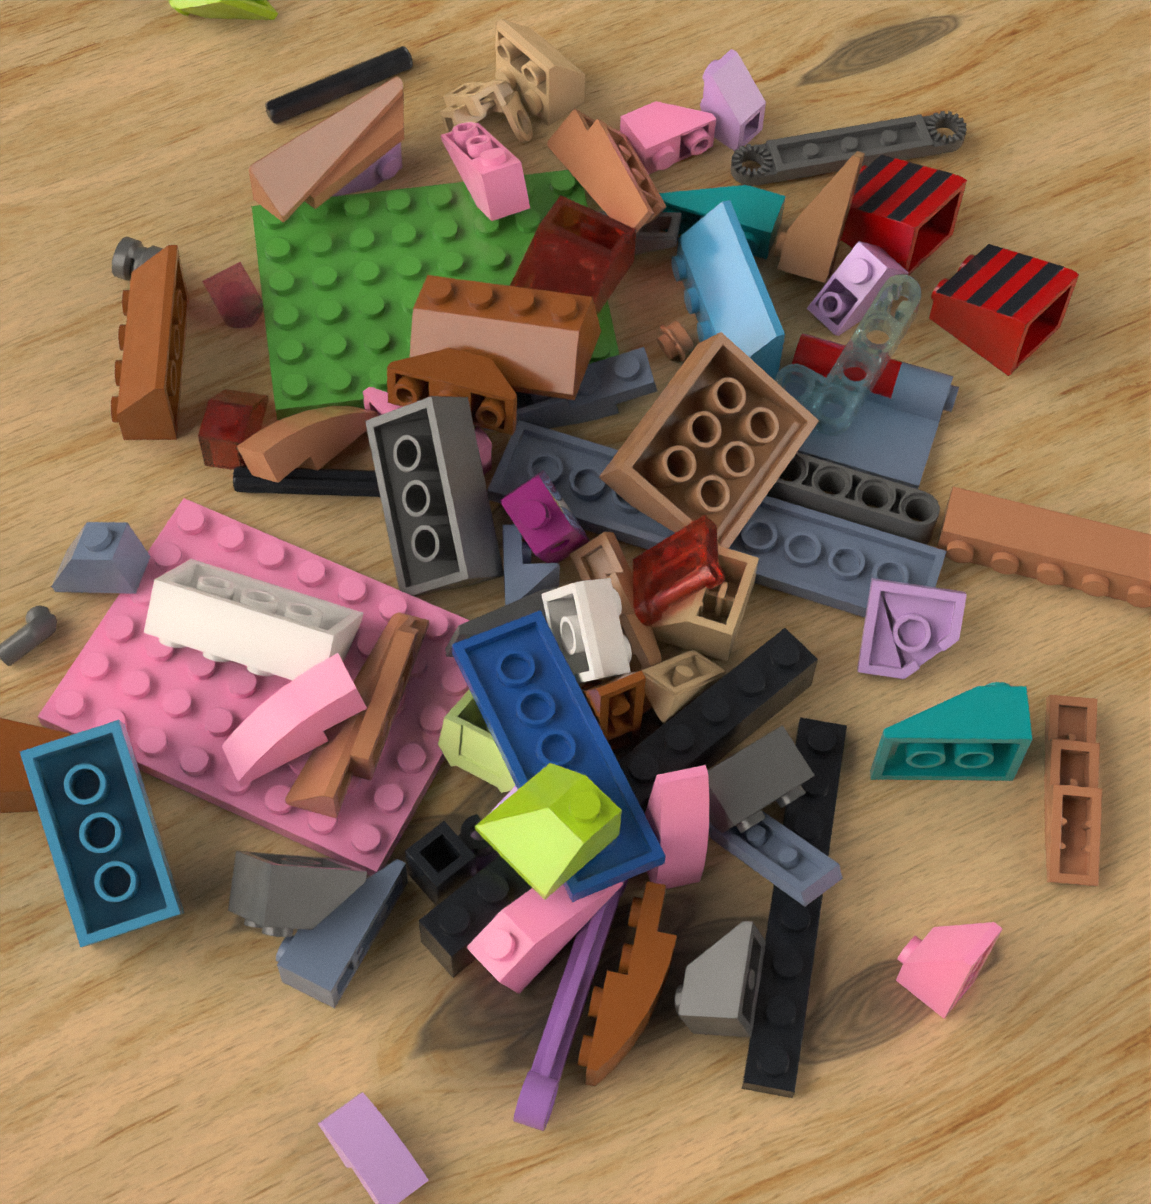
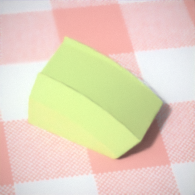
(470, 745)

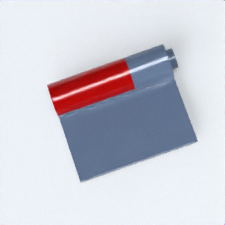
(894, 424)

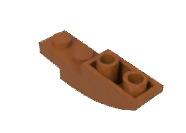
(629, 999)

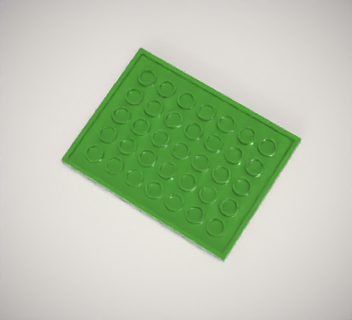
(350, 272)

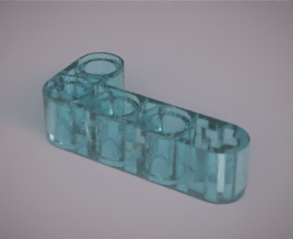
(859, 353)

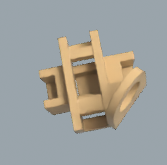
(479, 99)

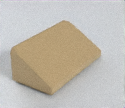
(679, 682)

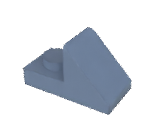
(520, 575)

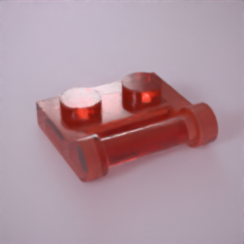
(671, 560)

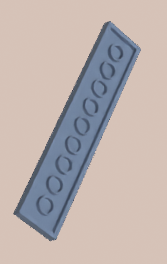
(796, 546)

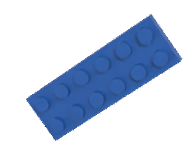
(545, 719)

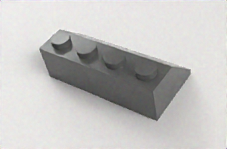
(434, 496)

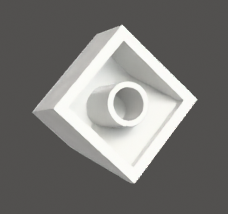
(589, 628)

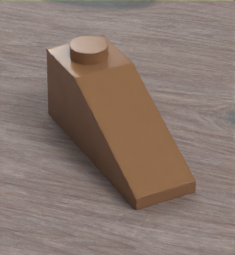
(815, 236)

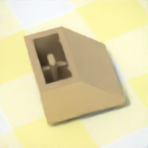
(537, 71)
(712, 616)

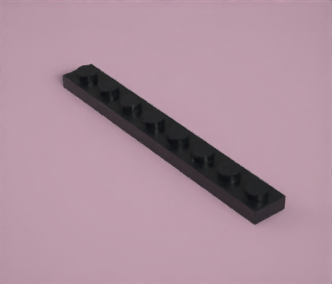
(791, 927)

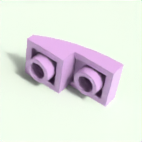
(373, 1151)

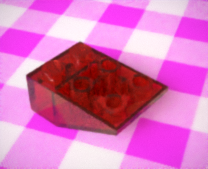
(577, 253)

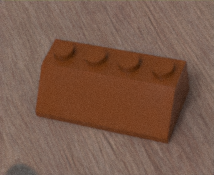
(530, 334)
(152, 349)

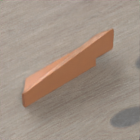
(330, 153)
(607, 169)
(359, 740)

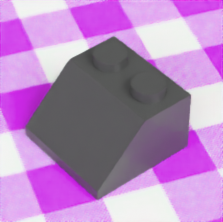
(755, 778)
(289, 890)

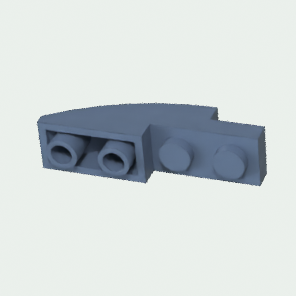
(600, 391)

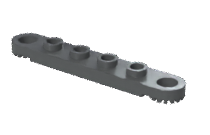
(830, 149)

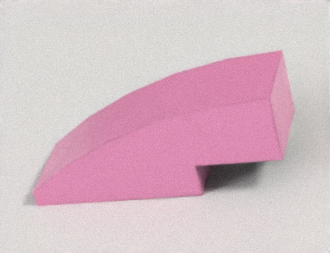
(293, 720)
(681, 824)

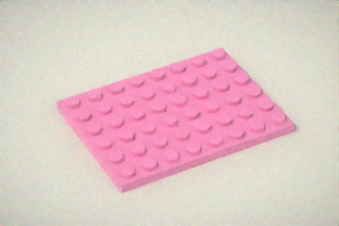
(187, 706)

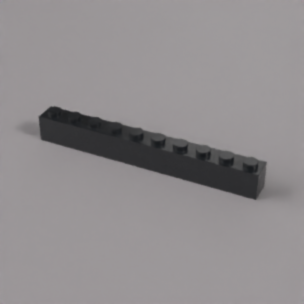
(690, 739)

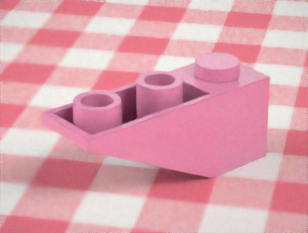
(487, 170)

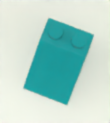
(963, 738)

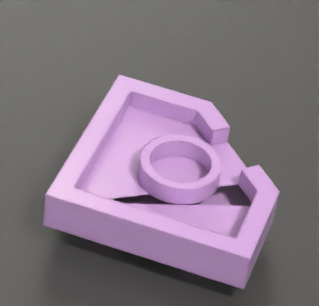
(907, 626)

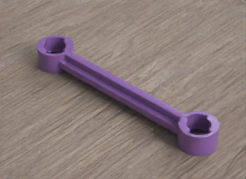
(543, 1079)

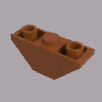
(456, 374)

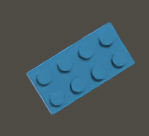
(101, 833)

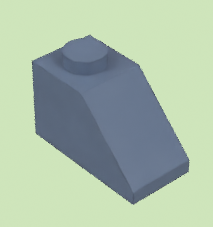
(103, 560)

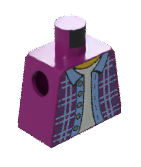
(544, 519)

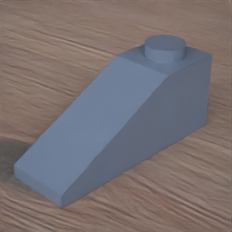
(328, 955)

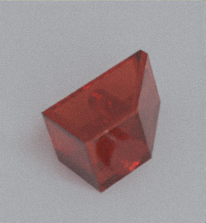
(228, 422)

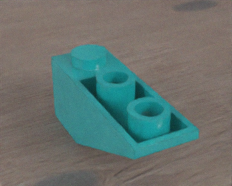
(756, 209)

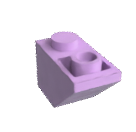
(733, 101)
(854, 287)

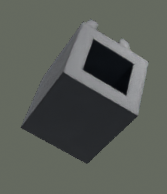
(445, 861)

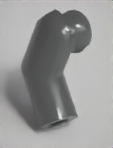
(39, 627)

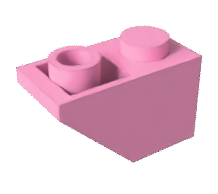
(667, 133)

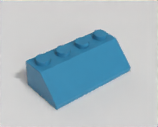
(727, 287)

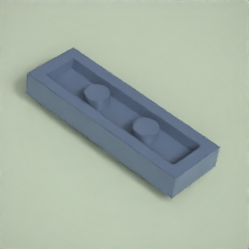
(781, 858)

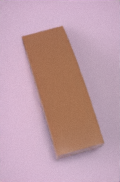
(303, 440)

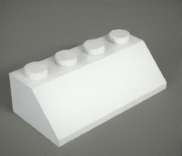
(247, 620)

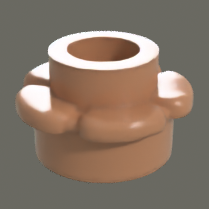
(675, 341)

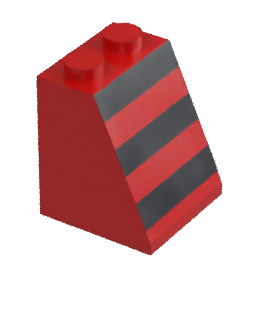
(904, 209)
(1003, 304)

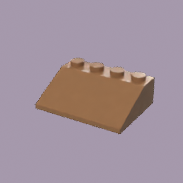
(710, 442)

